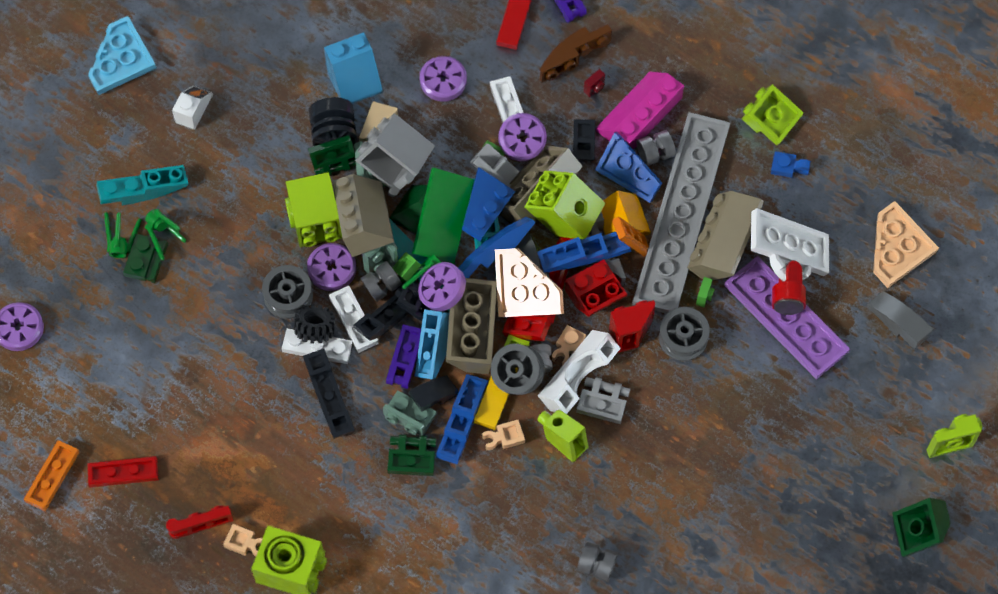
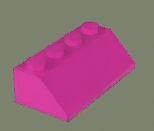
(642, 108)

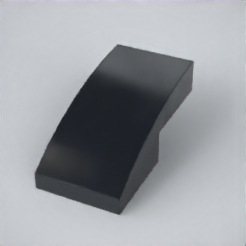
(584, 139)
(411, 302)
(433, 391)

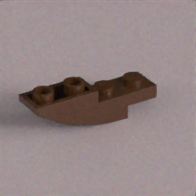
(567, 53)

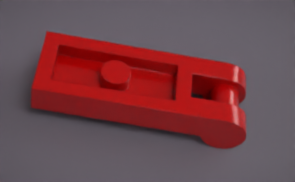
(199, 522)

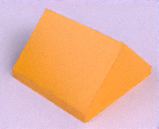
(628, 208)

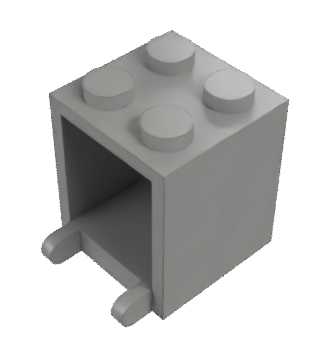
(394, 153)

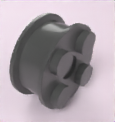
(286, 291)
(684, 333)
(530, 369)

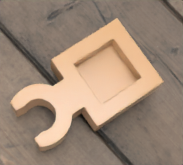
(568, 343)
(507, 434)
(241, 540)

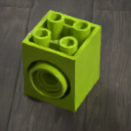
(564, 204)
(313, 210)
(289, 562)

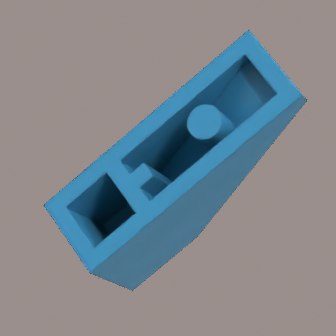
(432, 344)

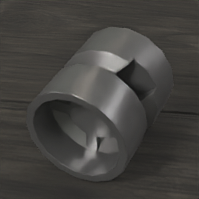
(657, 147)
(388, 277)
(597, 561)

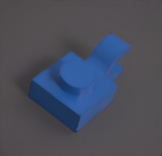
(785, 164)

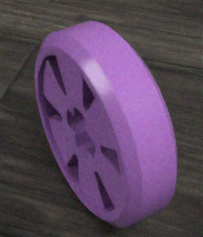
(453, 84)
(531, 146)
(338, 277)
(433, 278)
(31, 327)

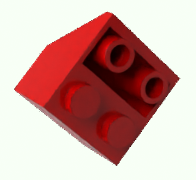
(594, 288)
(631, 324)

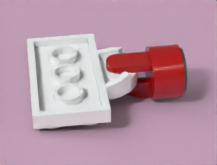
(793, 256)

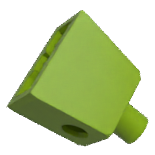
(564, 434)

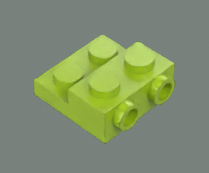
(771, 114)
(960, 435)

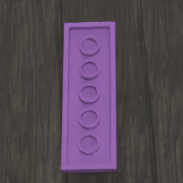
(799, 333)

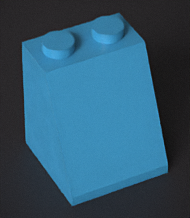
(353, 68)

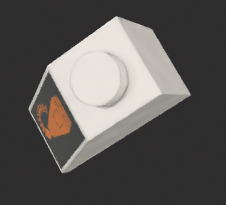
(191, 106)

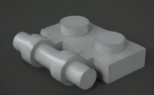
(600, 405)

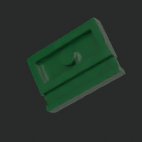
(143, 259)

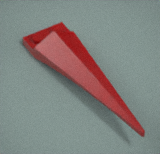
(535, 326)

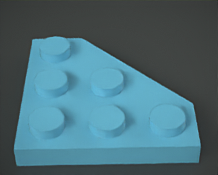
(120, 57)

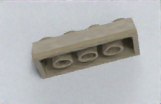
(550, 159)
(362, 213)
(724, 236)
(472, 327)

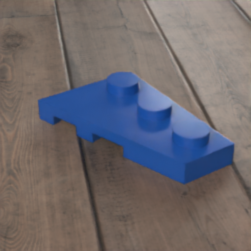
(628, 169)
(486, 203)

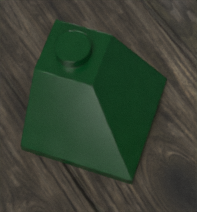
(409, 209)
(921, 525)

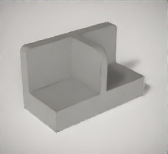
(495, 164)

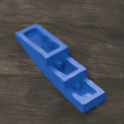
(504, 239)
(581, 252)
(461, 419)

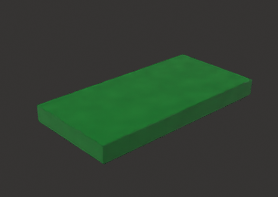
(442, 215)

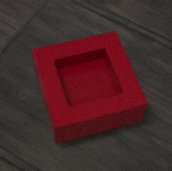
(594, 83)

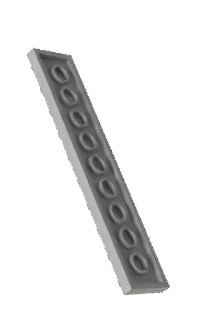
(682, 212)

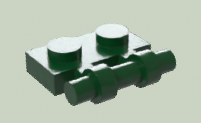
(333, 156)
(411, 461)

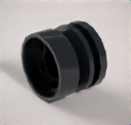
(332, 120)

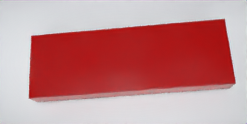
(513, 23)
(123, 471)

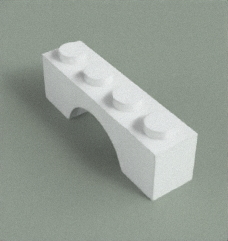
(592, 353)

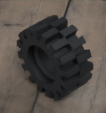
(314, 324)

